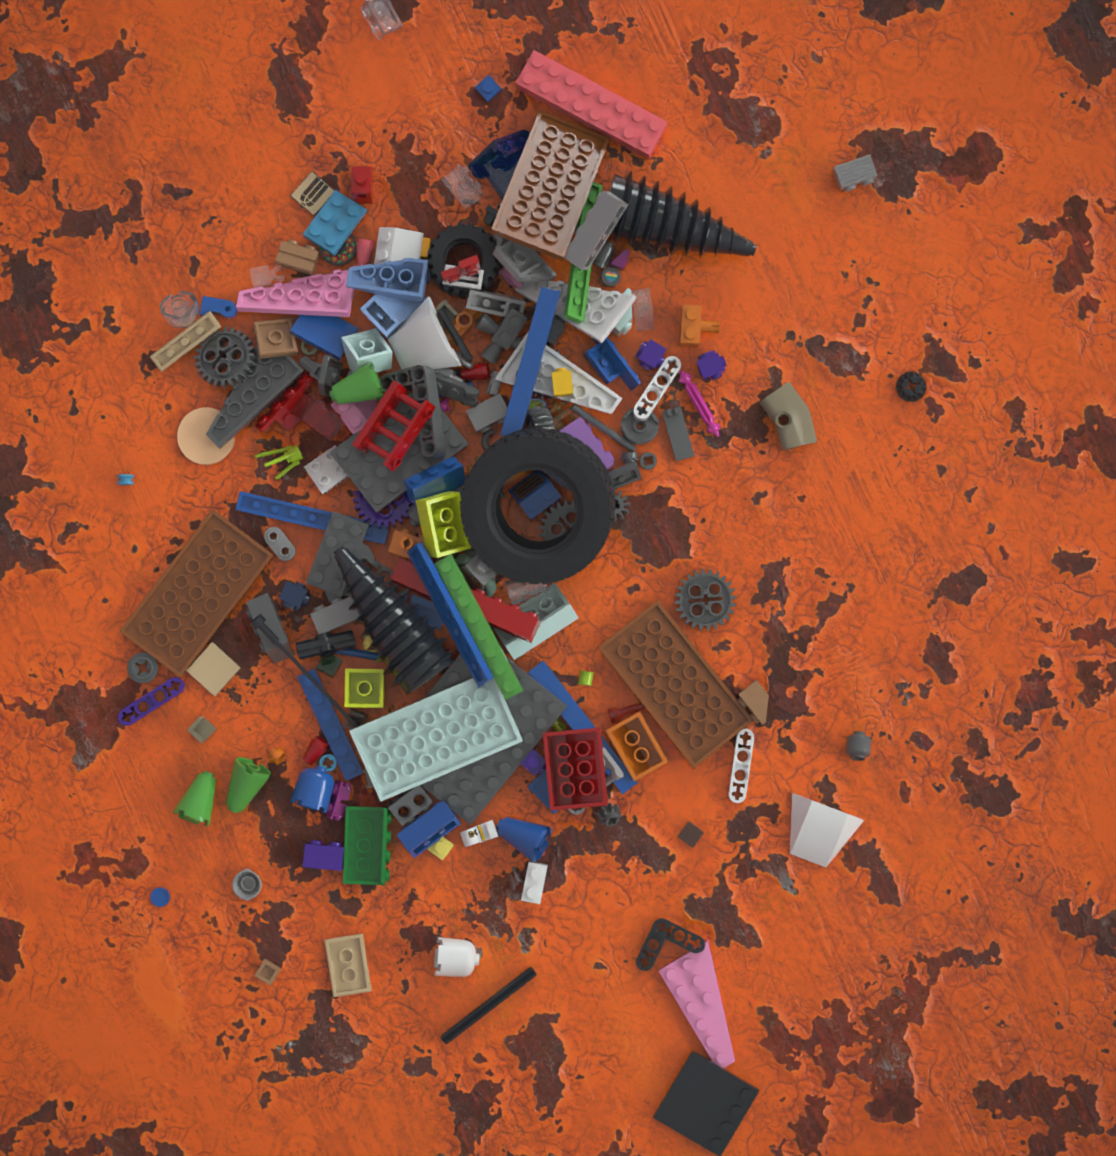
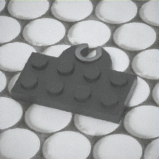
(339, 532)

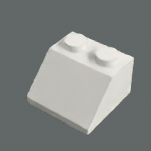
(397, 244)

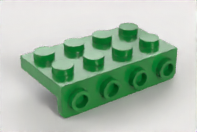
(366, 845)

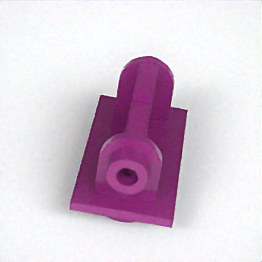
(340, 792)

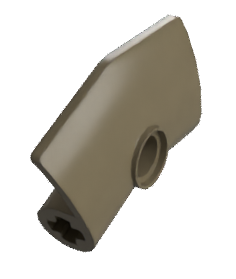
(788, 403)

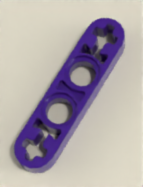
(150, 699)

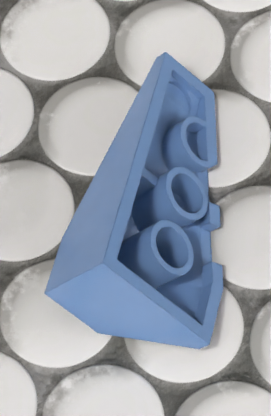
(395, 279)

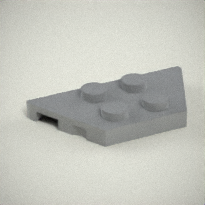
(522, 262)

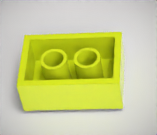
(442, 524)

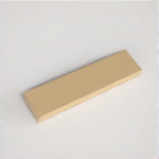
(185, 341)

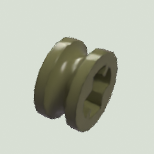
(305, 350)

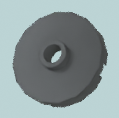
(635, 435)

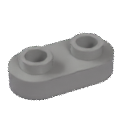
(280, 543)

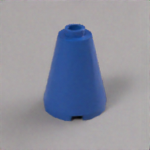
(525, 836)

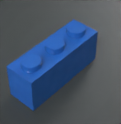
(435, 480)
(428, 828)

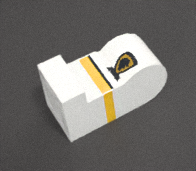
(479, 833)

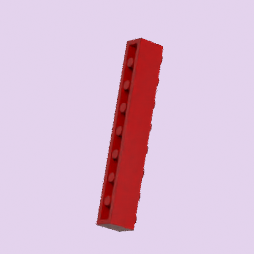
(499, 615)

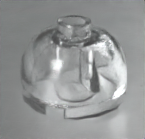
(180, 310)

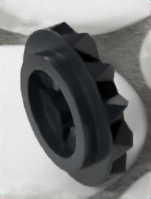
(908, 394)

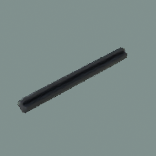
(488, 1005)

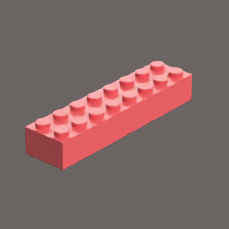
(591, 104)

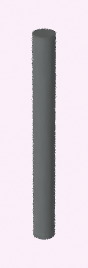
(603, 428)

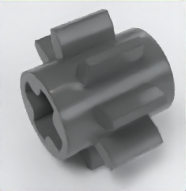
(609, 814)

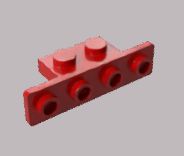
(281, 409)

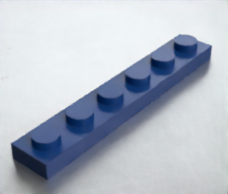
(331, 726)

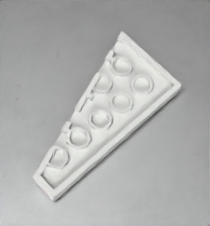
(601, 311)
(586, 389)

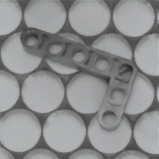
(420, 386)

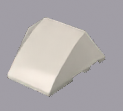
(423, 341)
(819, 830)

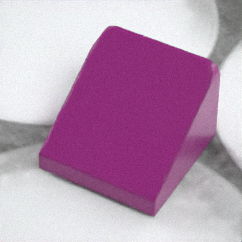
(620, 262)

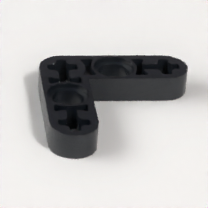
(661, 938)

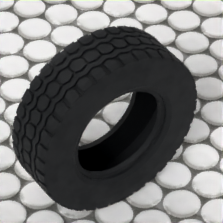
(509, 551)

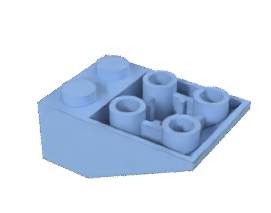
(388, 313)

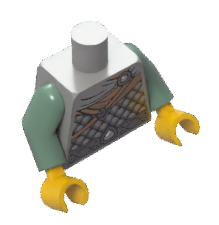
(477, 573)

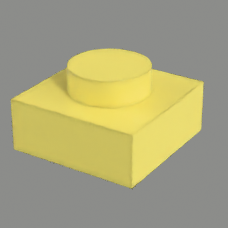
(441, 848)

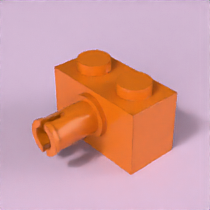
(693, 325)
(403, 541)

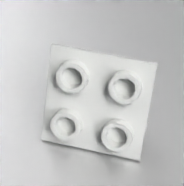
(325, 471)

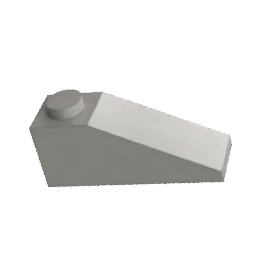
(493, 303)

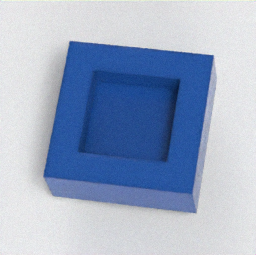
(488, 88)

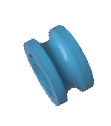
(125, 479)
(331, 757)

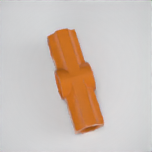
(473, 315)

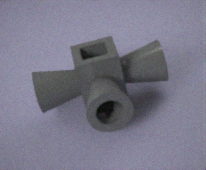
(502, 333)

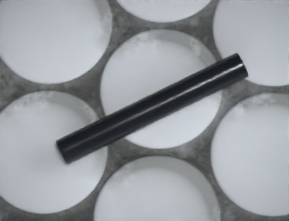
(455, 335)

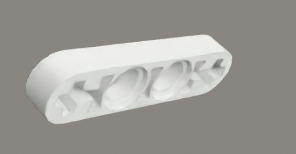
(655, 387)
(738, 765)

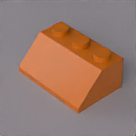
(637, 746)

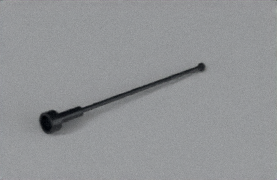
(258, 622)

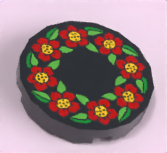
(344, 255)

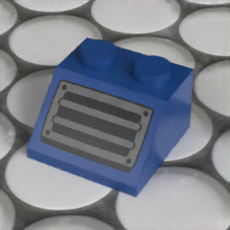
(535, 494)

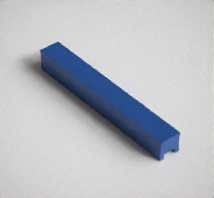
(531, 361)
(577, 719)

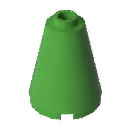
(358, 387)
(245, 783)
(198, 800)

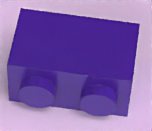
(324, 856)

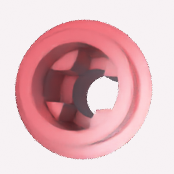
(364, 251)

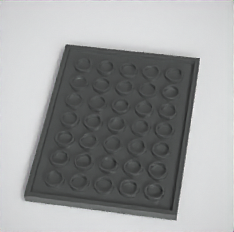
(474, 785)

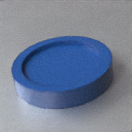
(160, 897)

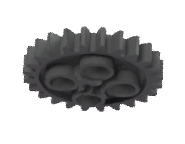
(214, 346)
(552, 518)
(704, 581)

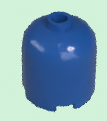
(313, 789)

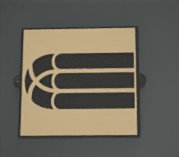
(312, 193)

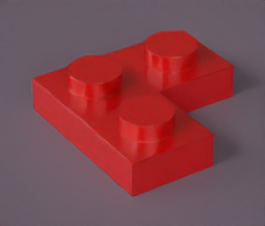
(466, 267)

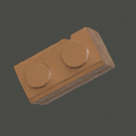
(297, 257)

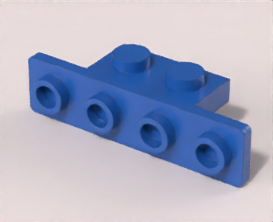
(610, 364)

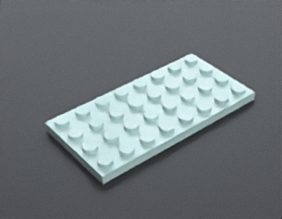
(435, 736)

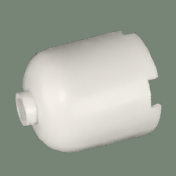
(455, 957)

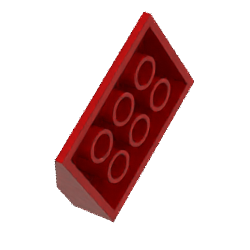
(575, 769)

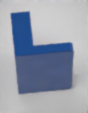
(427, 608)

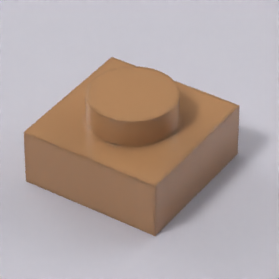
(267, 972)

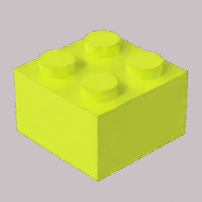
(364, 688)

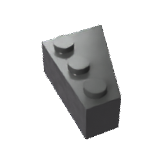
(266, 607)

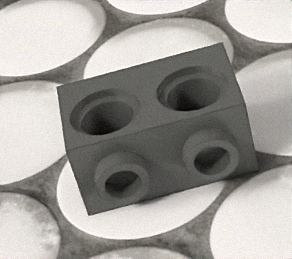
(406, 799)

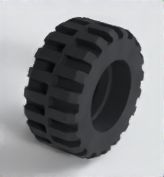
(463, 235)

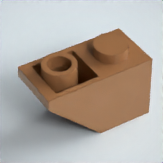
(756, 700)

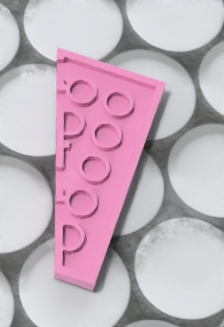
(303, 296)
(698, 995)

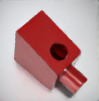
(362, 184)

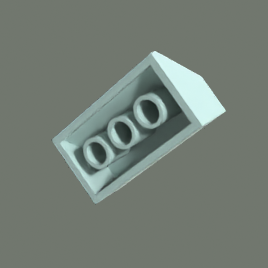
(552, 611)

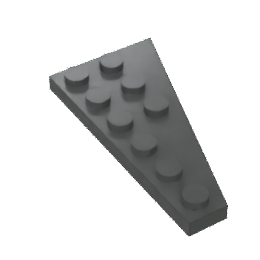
(250, 397)

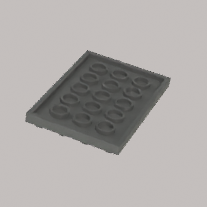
(377, 482)

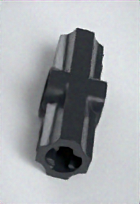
(325, 644)

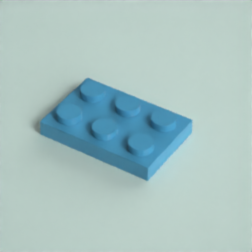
(334, 223)

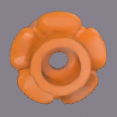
(276, 756)

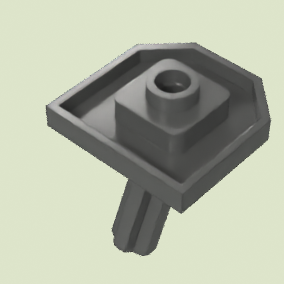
(326, 373)

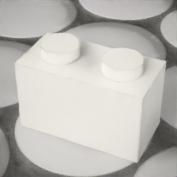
(534, 882)

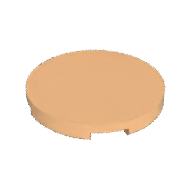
(195, 442)

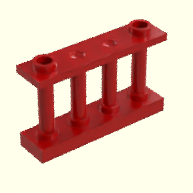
(379, 417)

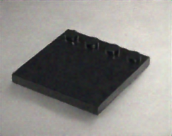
(706, 1103)

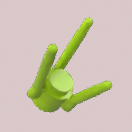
(291, 453)

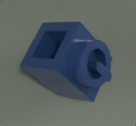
(294, 595)

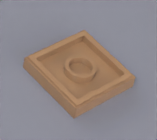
(274, 338)

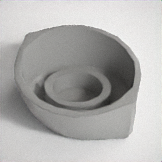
(246, 884)

